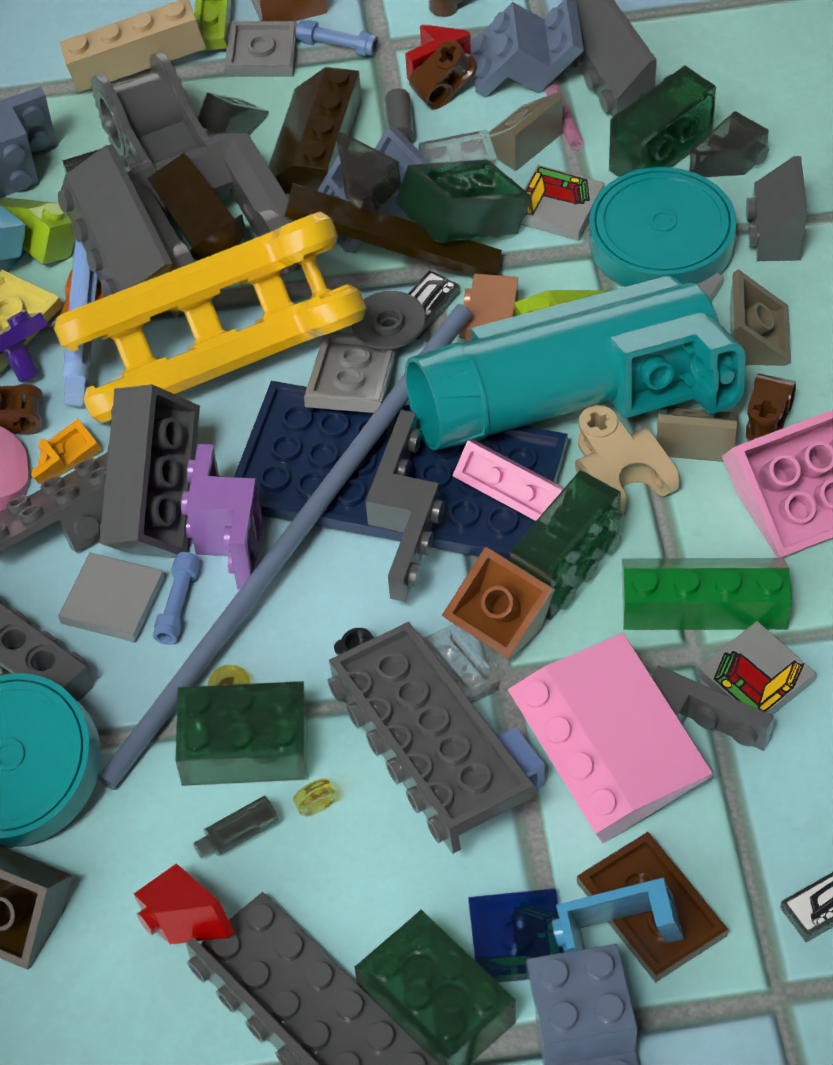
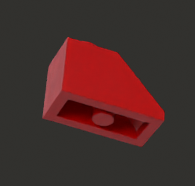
(181, 909)

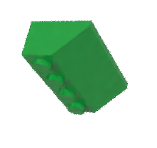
(705, 593)

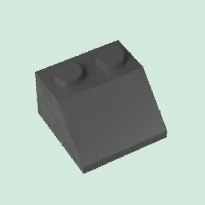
(778, 213)

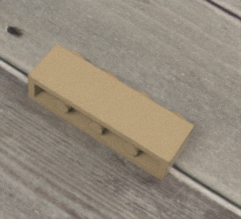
(128, 44)

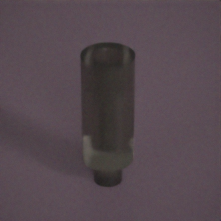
(237, 828)

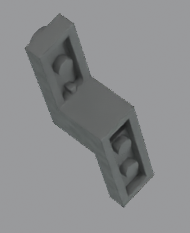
(404, 506)
(714, 709)

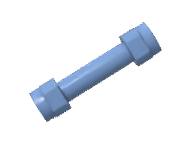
(310, 32)
(168, 624)

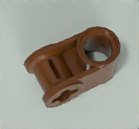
(439, 75)
(769, 405)
(14, 409)

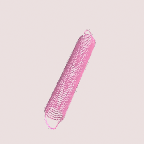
(567, 112)

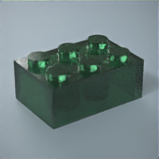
(662, 123)
(462, 200)
(571, 538)
(242, 733)
(436, 992)

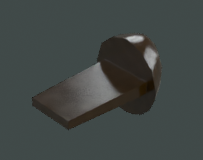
(196, 209)

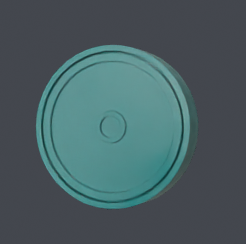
(661, 226)
(45, 758)

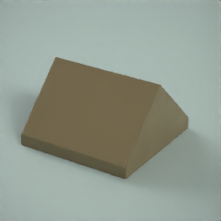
(528, 130)
(759, 322)
(695, 433)

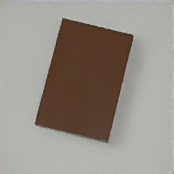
(643, 862)

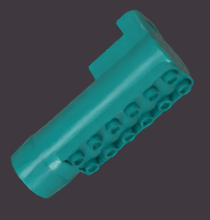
(623, 346)

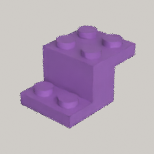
(222, 514)

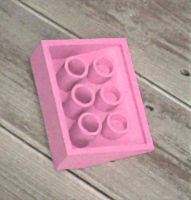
(788, 483)
(610, 735)

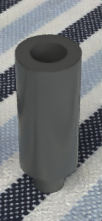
(399, 112)

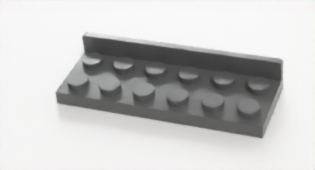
(428, 733)
(298, 994)

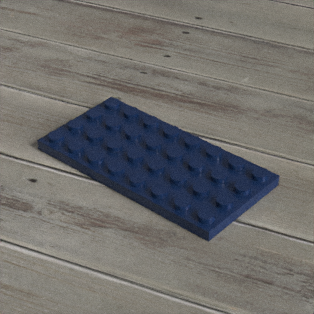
(299, 445)

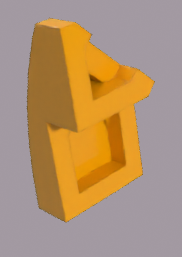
(64, 451)

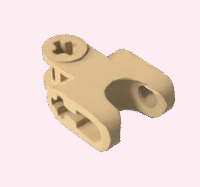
(620, 457)

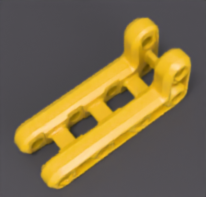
(192, 291)

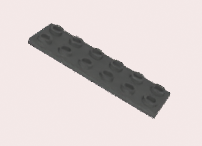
(70, 500)

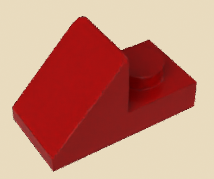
(431, 38)

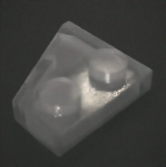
(466, 661)

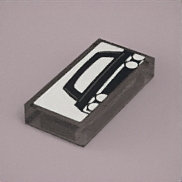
(435, 295)
(811, 908)

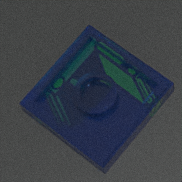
(511, 930)

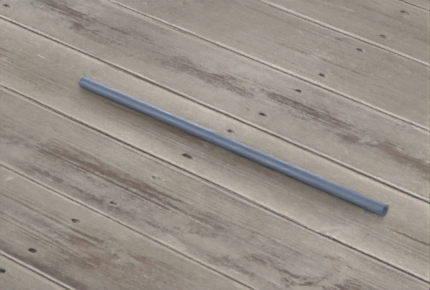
(271, 564)

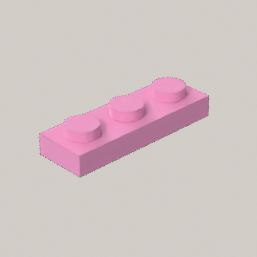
(505, 480)

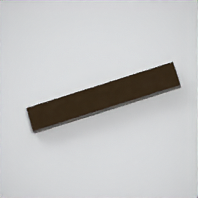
(394, 233)

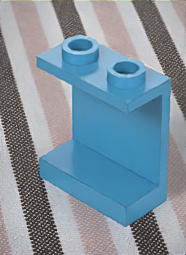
(614, 905)

